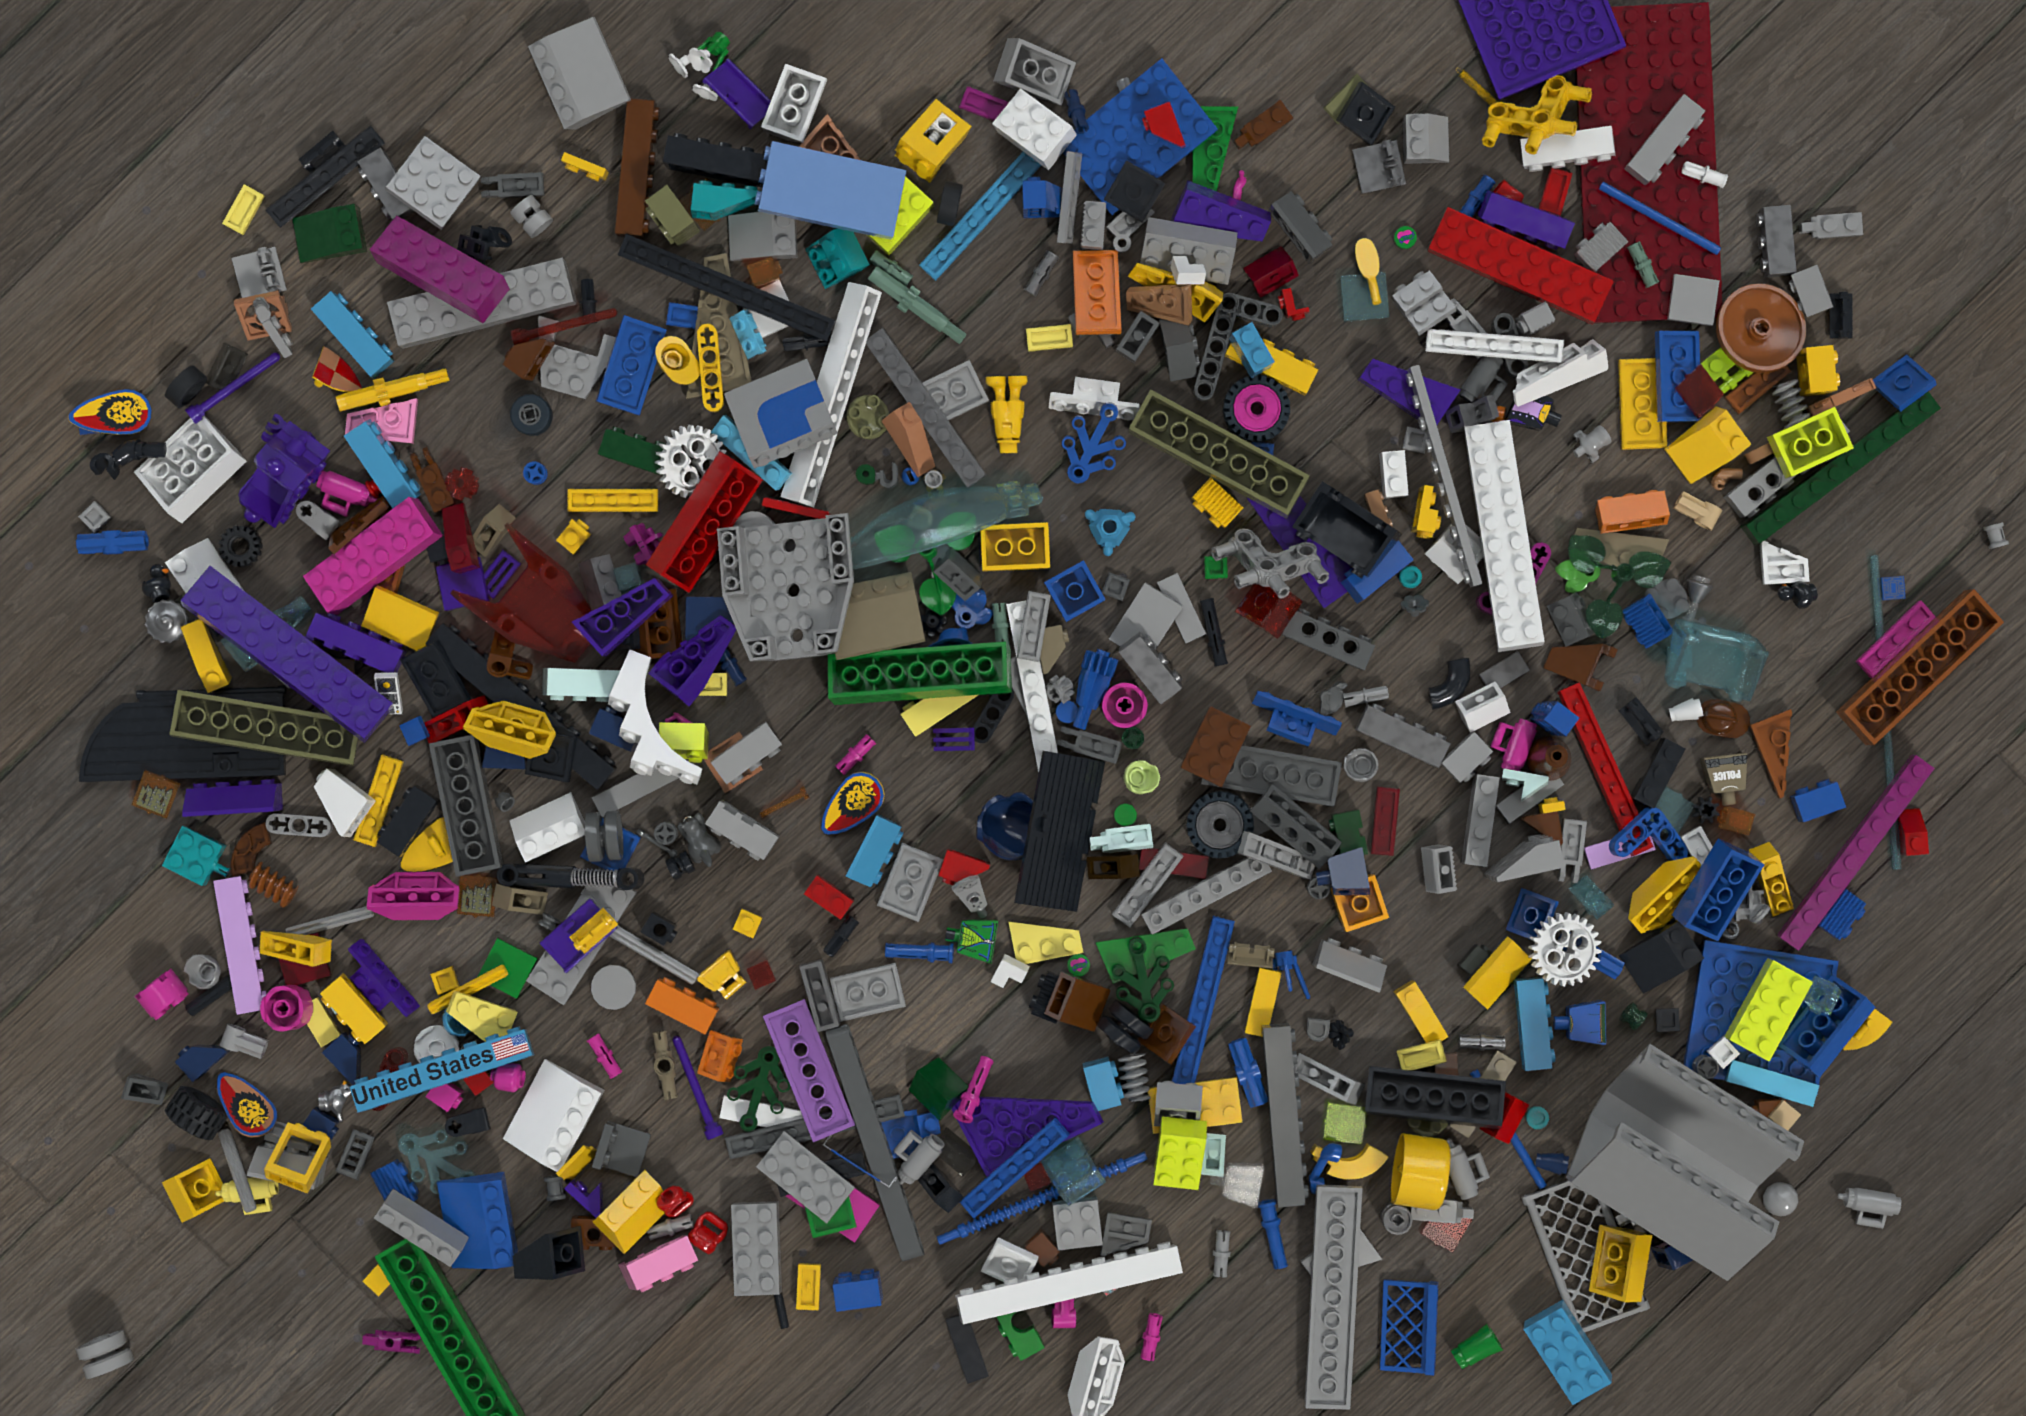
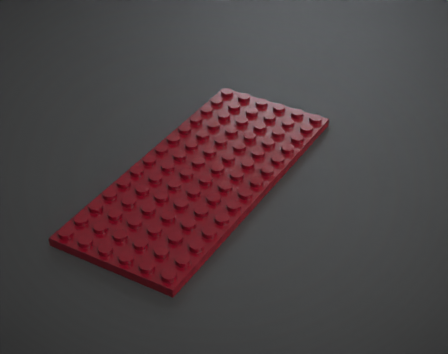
(1633, 93)

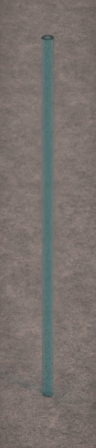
(1887, 739)

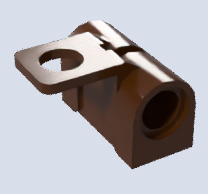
(501, 662)

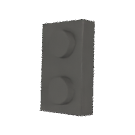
(1570, 618)

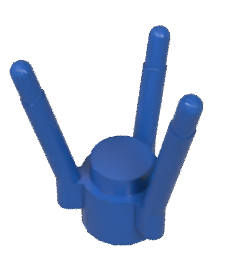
(1285, 961)

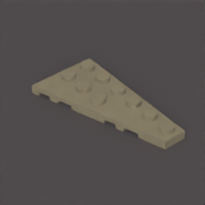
(732, 356)

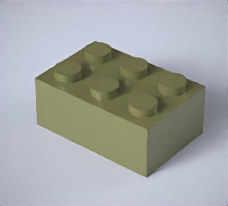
(669, 212)

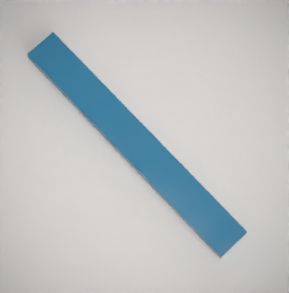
(979, 216)

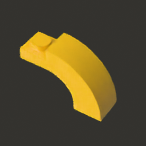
(1354, 1167)

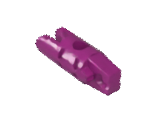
(381, 1341)

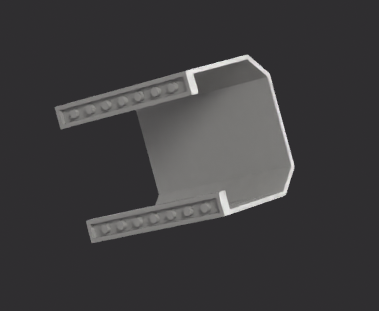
(1683, 1161)

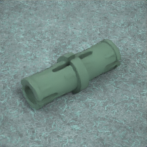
(1643, 264)
(891, 268)
(1000, 623)

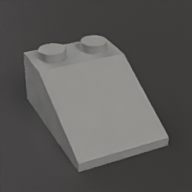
(1034, 70)
(762, 236)

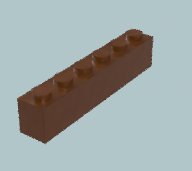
(636, 167)

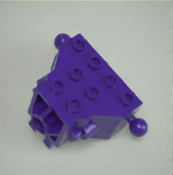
(283, 472)

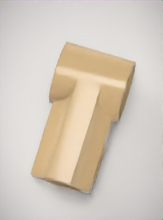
(1703, 513)

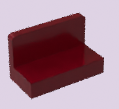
(1271, 271)

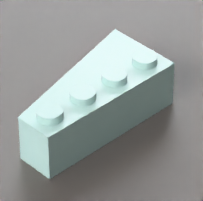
(578, 683)

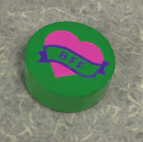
(1405, 237)
(1078, 965)

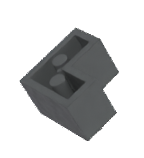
(1179, 349)

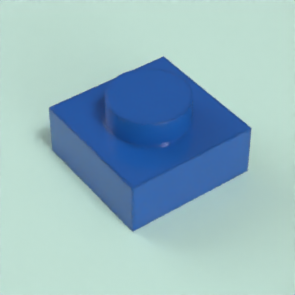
(926, 1124)

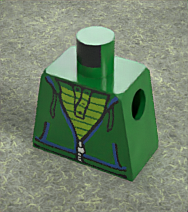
(975, 938)

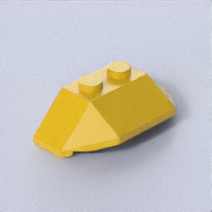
(511, 728)
(1661, 893)

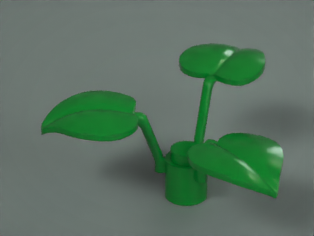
(935, 592)

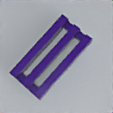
(506, 578)
(939, 739)

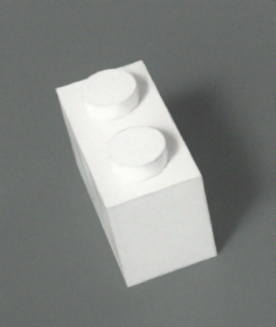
(1393, 474)
(1482, 707)

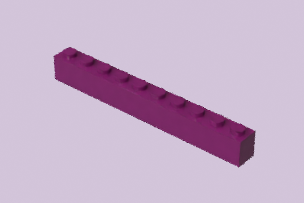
(1855, 851)

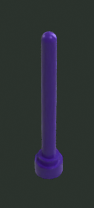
(198, 411)
(712, 1128)

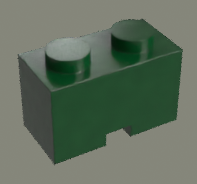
(1346, 829)

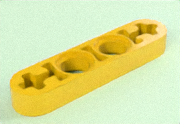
(706, 368)

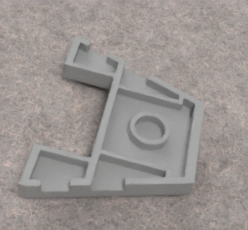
(572, 370)

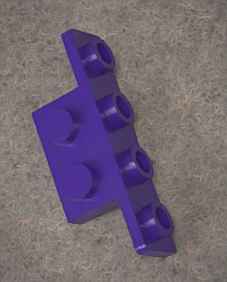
(378, 981)

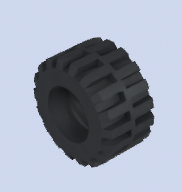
(196, 1113)

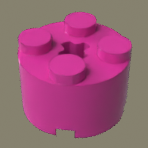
(1132, 715)
(161, 993)
(299, 1007)

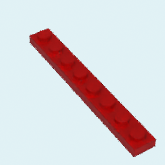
(1602, 762)

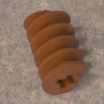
(271, 885)

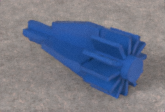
(1093, 683)

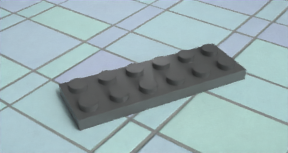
(1294, 775)

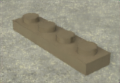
(1496, 1069)

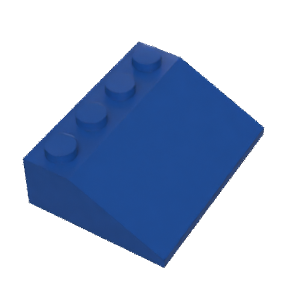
(482, 1212)

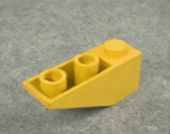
(1773, 879)

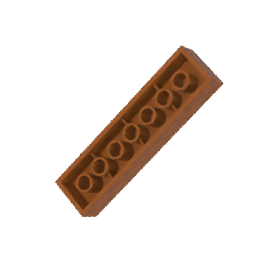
(1919, 667)

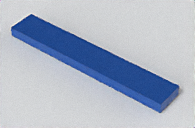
(1014, 1167)

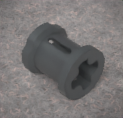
(554, 1188)

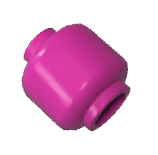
(508, 1077)

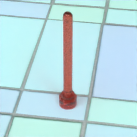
(522, 335)

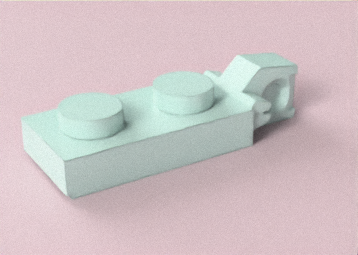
(1123, 839)

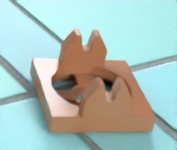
(255, 332)

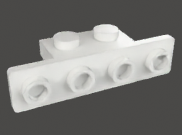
(1090, 396)

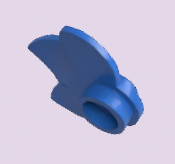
(974, 607)

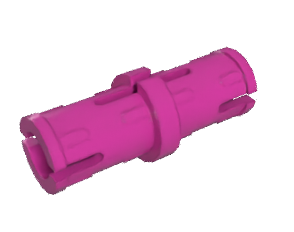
(855, 754)
(604, 1056)
(1151, 1337)

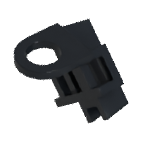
(486, 238)

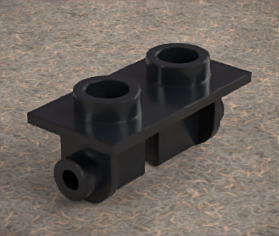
(321, 151)
(1841, 316)
(1641, 721)

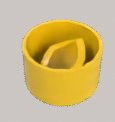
(1420, 1172)

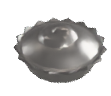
(165, 621)

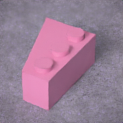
(659, 1264)

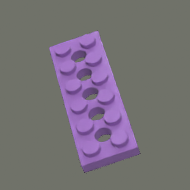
(824, 1075)

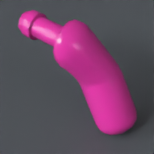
(1239, 184)
(680, 718)

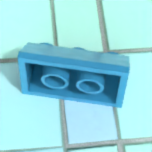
(875, 851)

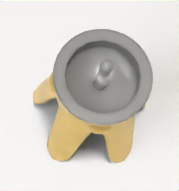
(933, 480)

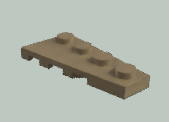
(1622, 547)

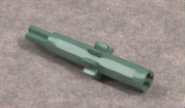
(910, 300)

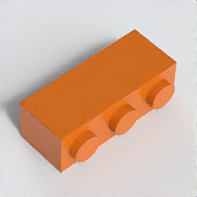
(1632, 511)
(682, 1005)

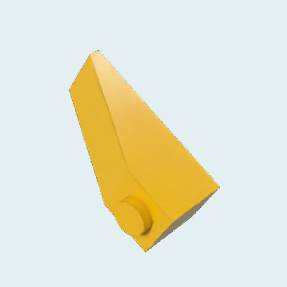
(206, 656)
(296, 947)
(1420, 1012)

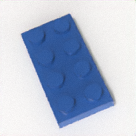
(1676, 355)
(630, 365)

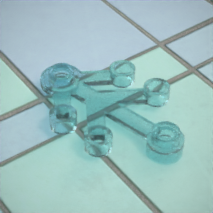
(432, 1158)

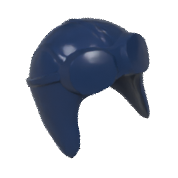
(1005, 825)

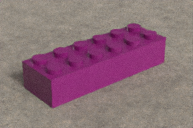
(439, 269)

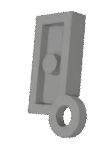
(1123, 227)

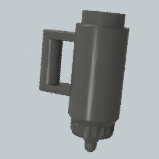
(1481, 378)

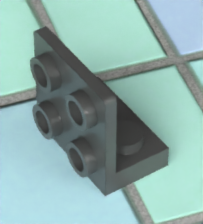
(621, 1149)

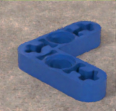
(1649, 828)

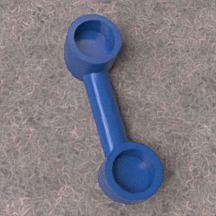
(1330, 1152)

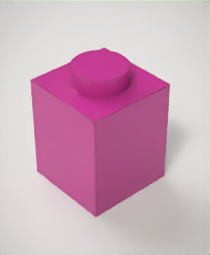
(446, 1096)

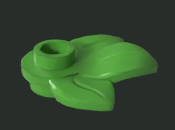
(1576, 580)

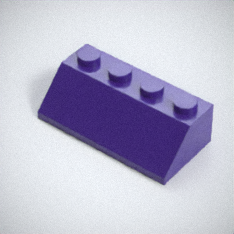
(233, 799)

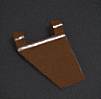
(1578, 662)

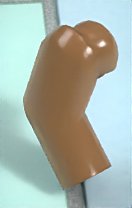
(1724, 475)

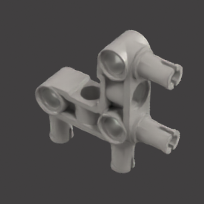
(1267, 567)

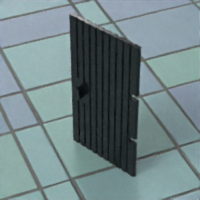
(1059, 831)

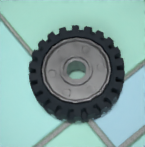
(1202, 824)

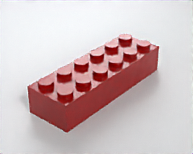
(693, 534)

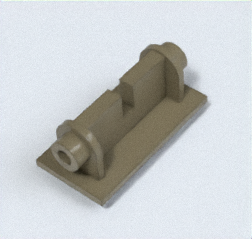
(1256, 957)

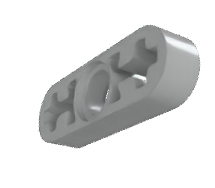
(315, 820)

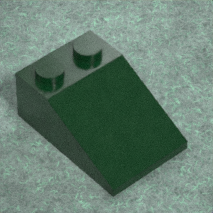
(330, 233)

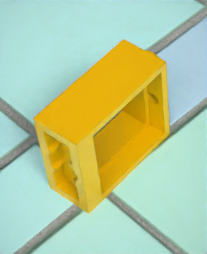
(289, 1177)

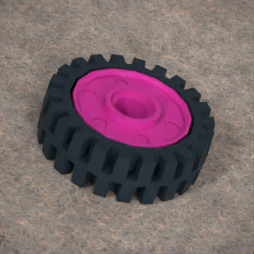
(1239, 414)

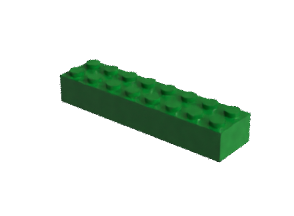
(920, 673)

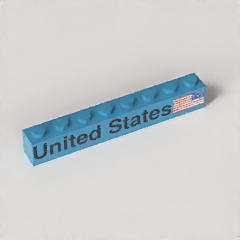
(442, 1070)

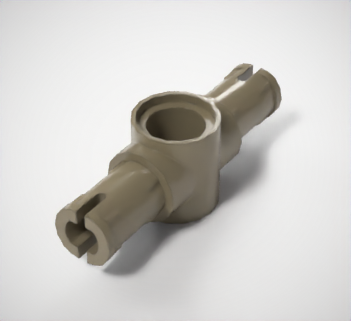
(666, 1077)

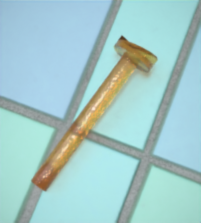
(801, 794)

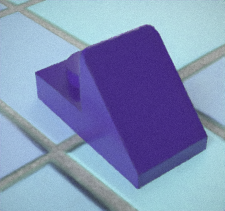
(592, 1202)

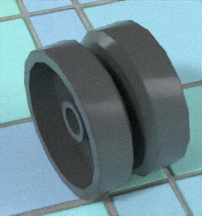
(604, 837)

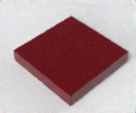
(298, 973)

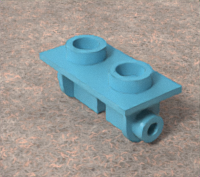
(744, 327)

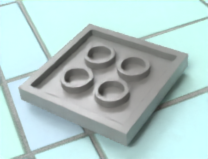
(432, 183)

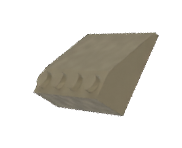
(881, 616)

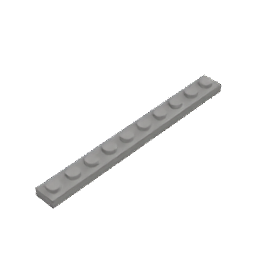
(1440, 467)

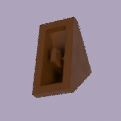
(1545, 824)

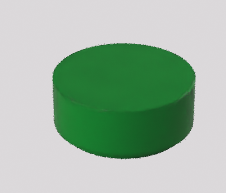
(1125, 814)

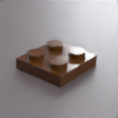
(1169, 1034)

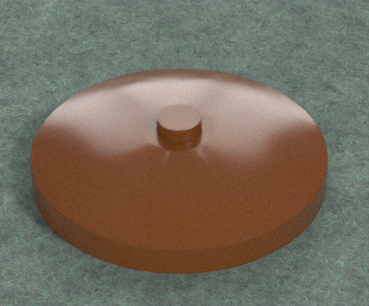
(1760, 328)

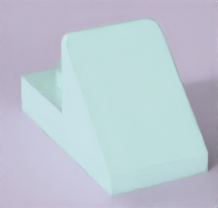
(1531, 782)
(1214, 1155)

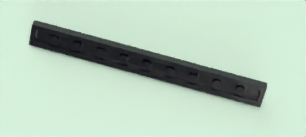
(726, 287)

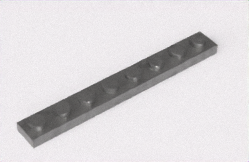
(925, 407)

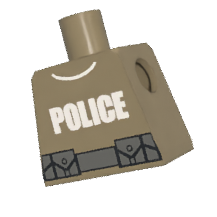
(1725, 775)

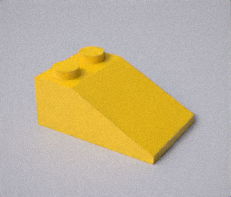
(1707, 445)

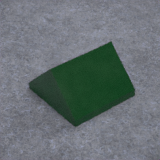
(937, 1087)

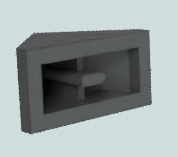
(144, 1089)

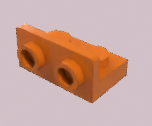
(720, 1056)

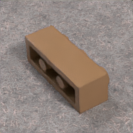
(1376, 507)

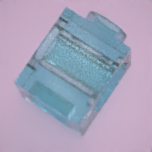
(1818, 988)

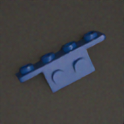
(1294, 721)

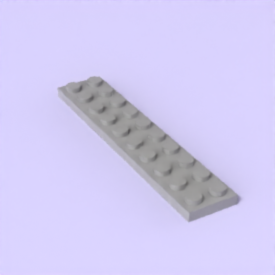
(1333, 1297)

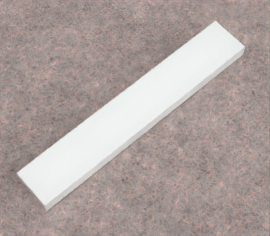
(1494, 345)

